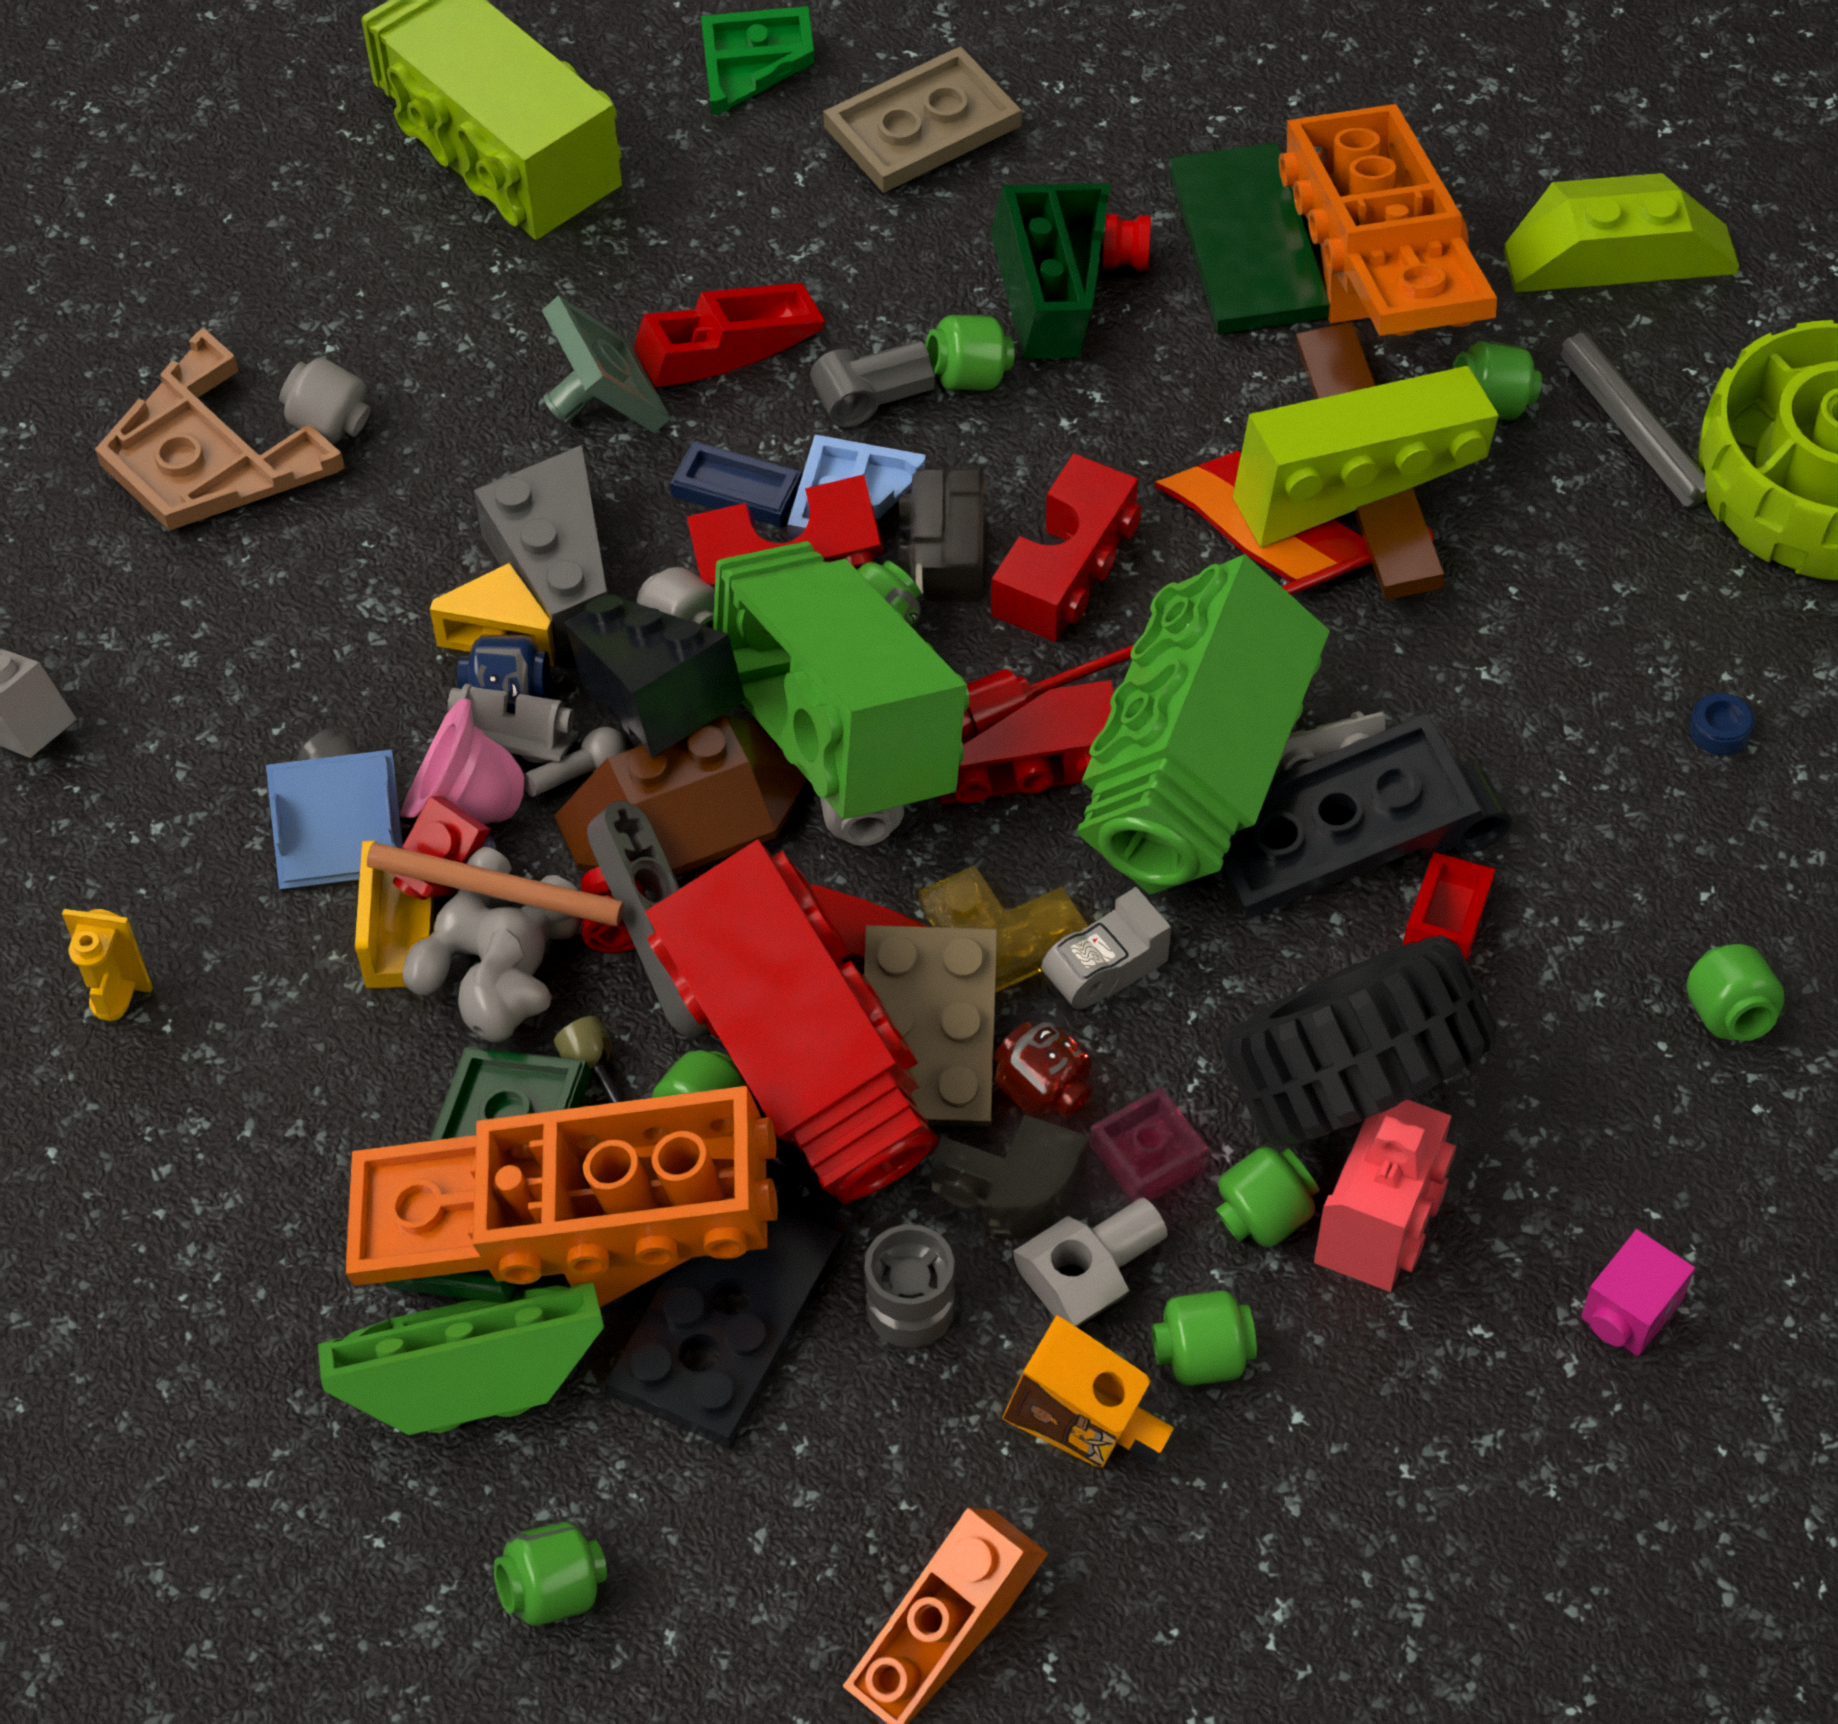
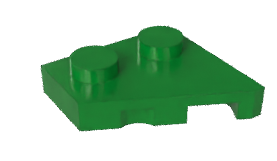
(754, 52)

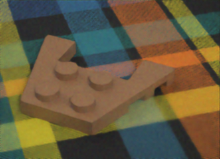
(189, 461)

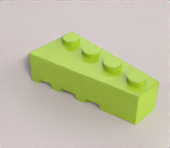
(1356, 448)

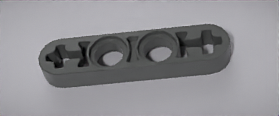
(617, 838)

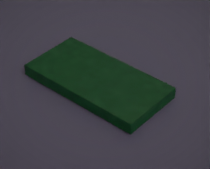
(1247, 239)
(491, 1087)

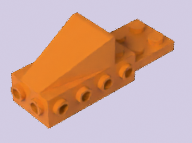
(1383, 223)
(569, 1192)

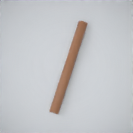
(495, 884)

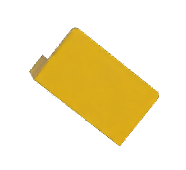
(387, 925)

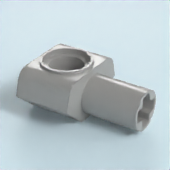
(1096, 1251)

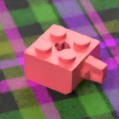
(1386, 1195)

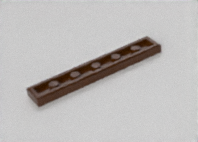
(1392, 525)

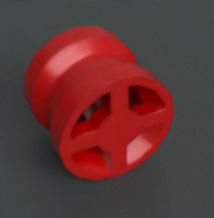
(1126, 242)

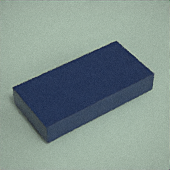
(728, 479)

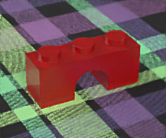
(838, 527)
(1050, 584)

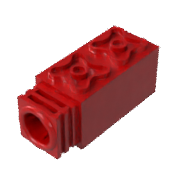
(800, 1025)

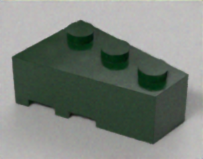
(1049, 261)

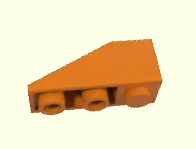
(945, 1614)

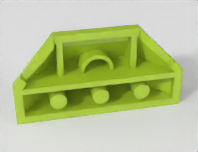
(1616, 235)

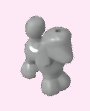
(511, 947)

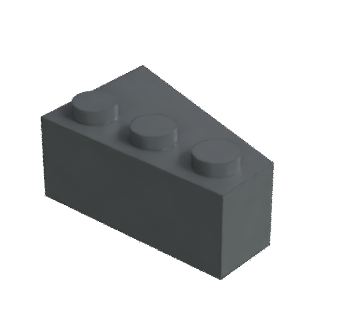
(548, 534)

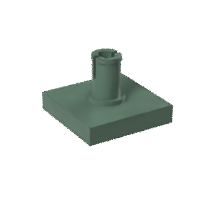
(602, 370)

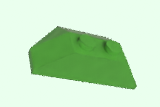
(463, 1358)

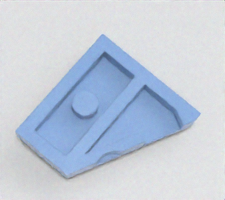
(836, 459)

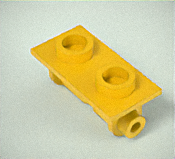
(107, 959)

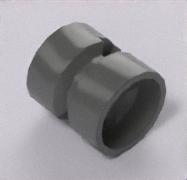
(910, 1285)

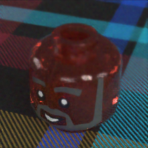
(1043, 1070)

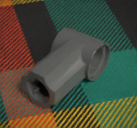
(856, 386)

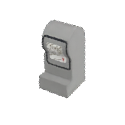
(1109, 952)

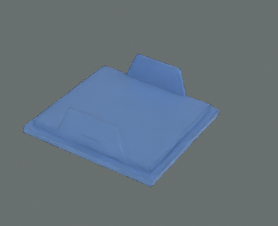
(326, 812)

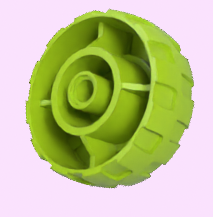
(1775, 449)

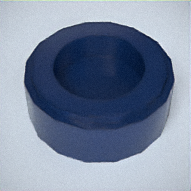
(1721, 723)

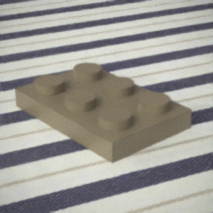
(922, 119)
(943, 1004)

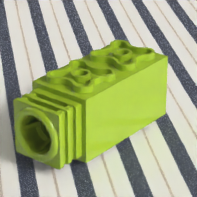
(495, 108)

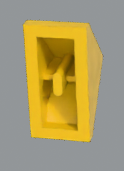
(491, 606)

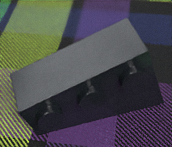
(653, 669)

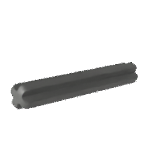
(1635, 419)

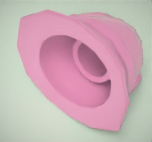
(467, 771)

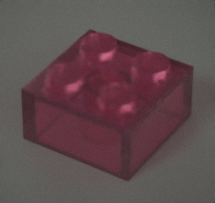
(1149, 1146)

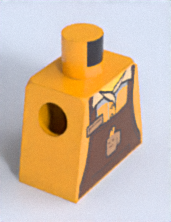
(1085, 1399)

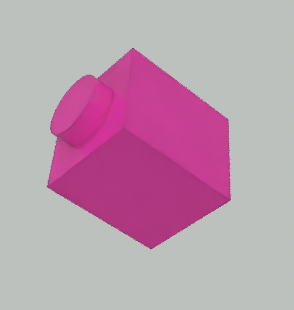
(1636, 1293)

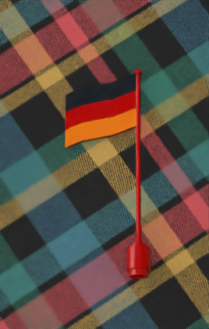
(1208, 489)

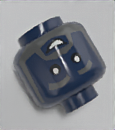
(506, 665)

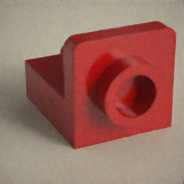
(445, 833)

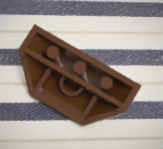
(699, 795)

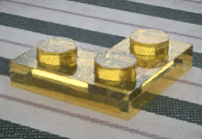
(1022, 933)

